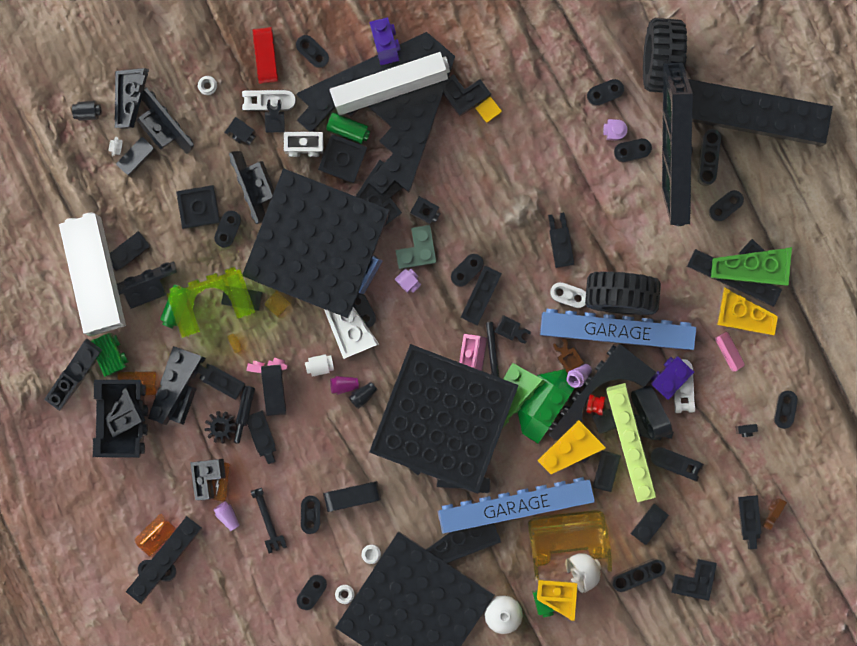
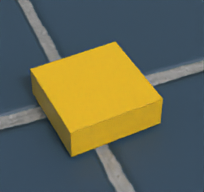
(488, 109)

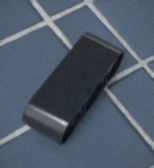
(714, 149)
(273, 390)
(651, 412)
(352, 496)
(648, 575)

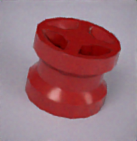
(596, 404)

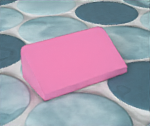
(473, 351)
(729, 351)

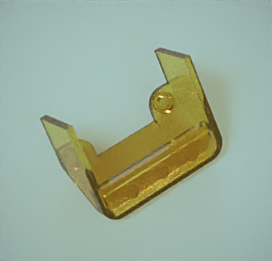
(568, 533)

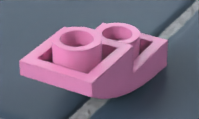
(256, 366)

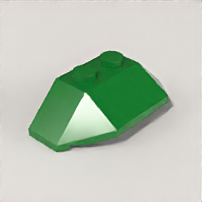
(543, 407)

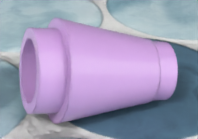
(578, 376)
(226, 515)

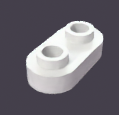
(569, 293)

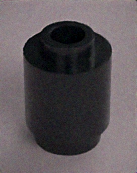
(86, 110)

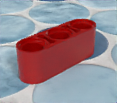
(265, 55)

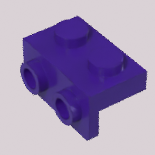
(671, 377)

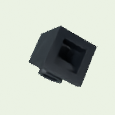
(241, 132)
(422, 204)

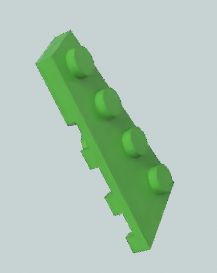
(755, 267)
(527, 385)

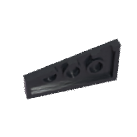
(177, 375)
(465, 542)

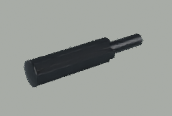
(244, 410)

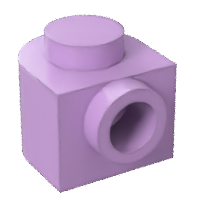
(615, 129)
(408, 280)

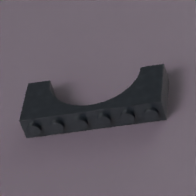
(618, 365)

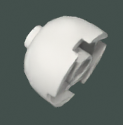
(584, 570)
(503, 614)

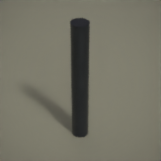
(492, 349)

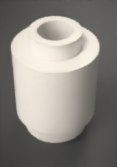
(319, 365)

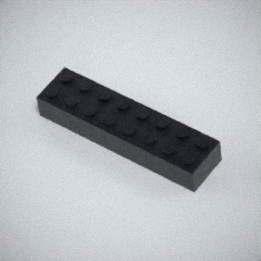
(760, 113)

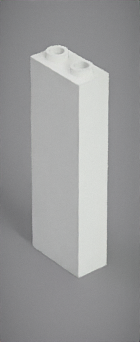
(390, 83)
(92, 274)

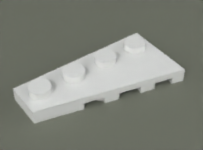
(351, 333)

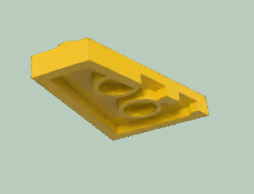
(570, 448)

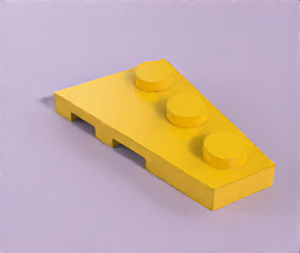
(744, 315)

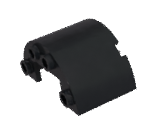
(130, 443)

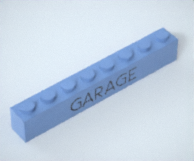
(617, 330)
(515, 506)

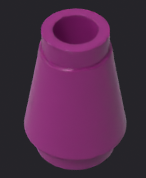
(343, 384)

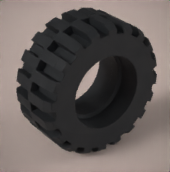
(663, 44)
(623, 293)

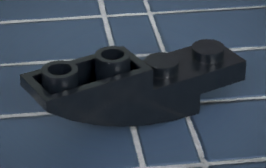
(73, 375)

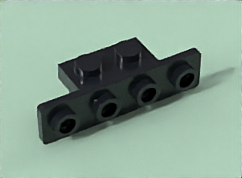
(161, 126)
(254, 183)
(146, 286)

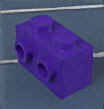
(384, 41)

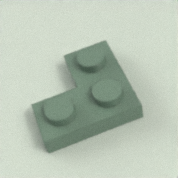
(421, 253)

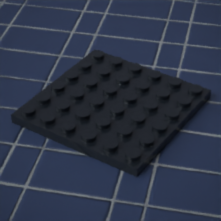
(316, 243)
(443, 418)
(414, 601)

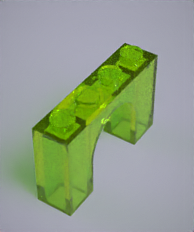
(231, 283)

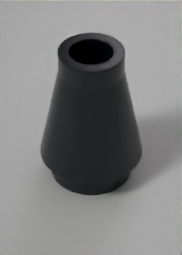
(362, 395)

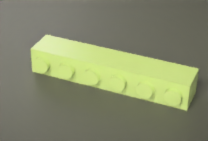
(631, 442)

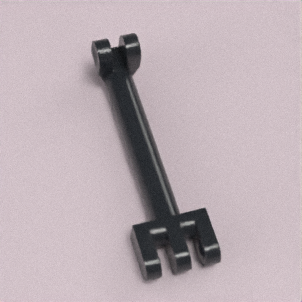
(274, 539)

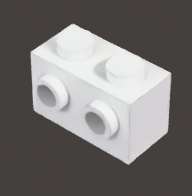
(303, 143)

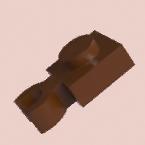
(569, 358)
(775, 508)

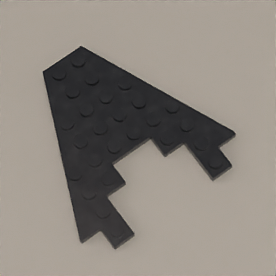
(407, 114)

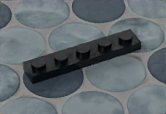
(763, 292)
(163, 560)

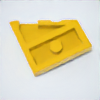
(558, 596)

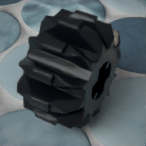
(221, 434)

